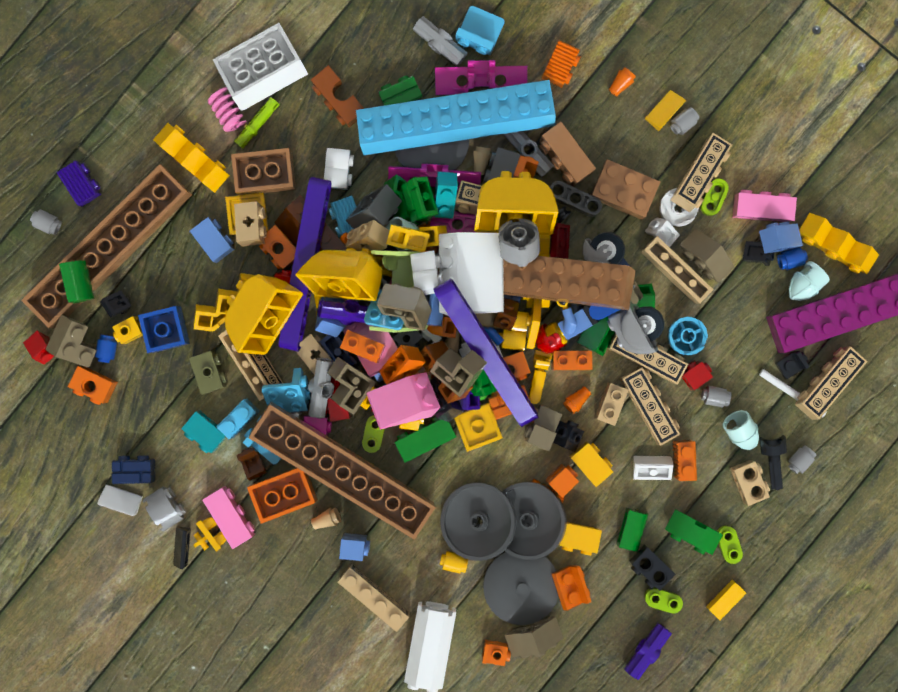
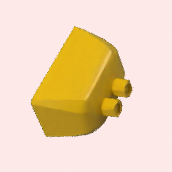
(515, 199)
(342, 274)
(259, 312)

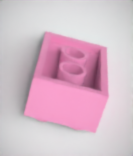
(382, 337)
(403, 401)

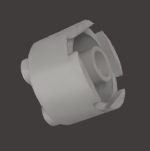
(519, 242)
(164, 508)

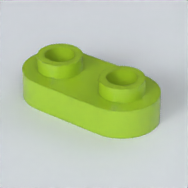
(714, 198)
(372, 434)
(730, 545)
(664, 600)

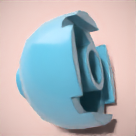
(687, 336)

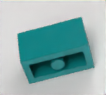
(446, 194)
(204, 432)

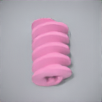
(225, 111)

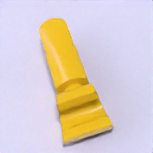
(541, 362)

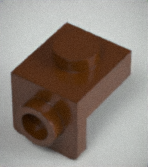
(507, 318)
(252, 463)

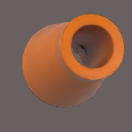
(622, 81)
(576, 400)

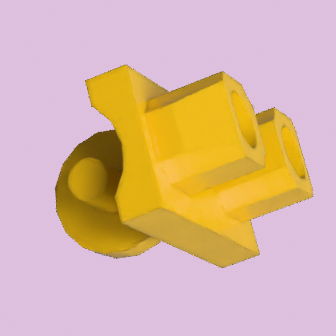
(215, 541)

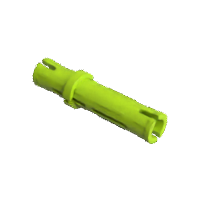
(256, 123)

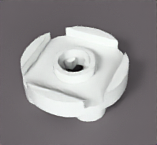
(674, 217)

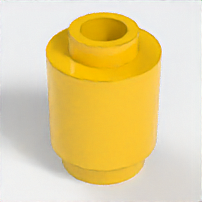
(453, 562)

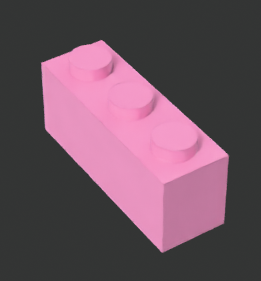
(764, 206)
(229, 517)

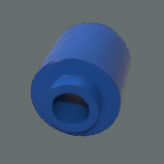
(792, 258)
(106, 348)

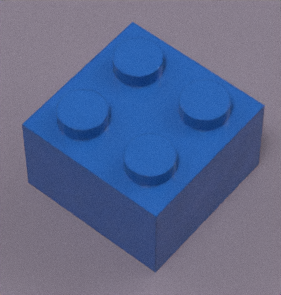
(164, 329)

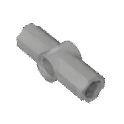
(440, 41)
(521, 140)
(320, 388)

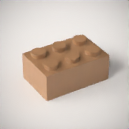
(566, 155)
(263, 171)
(625, 189)

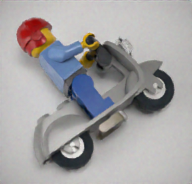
(634, 327)

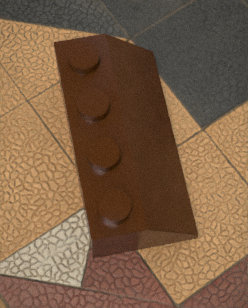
(290, 222)

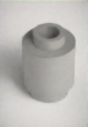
(684, 121)
(45, 222)
(716, 396)
(801, 459)

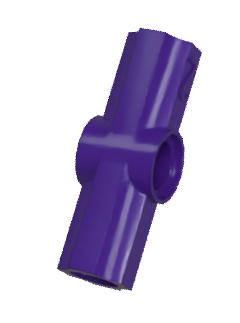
(345, 312)
(647, 651)

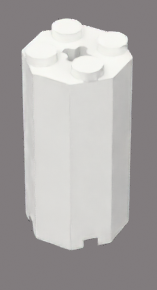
(430, 646)

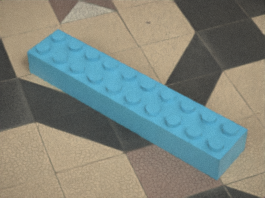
(456, 117)

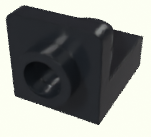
(755, 253)
(116, 304)
(792, 364)

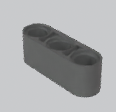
(585, 198)

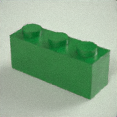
(424, 439)

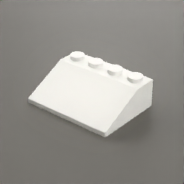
(260, 67)
(475, 267)

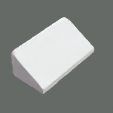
(652, 467)
(120, 500)

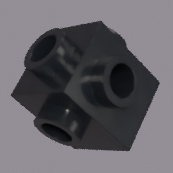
(415, 336)
(568, 435)

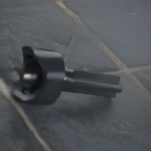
(773, 450)

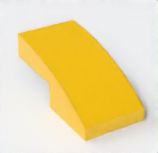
(407, 238)

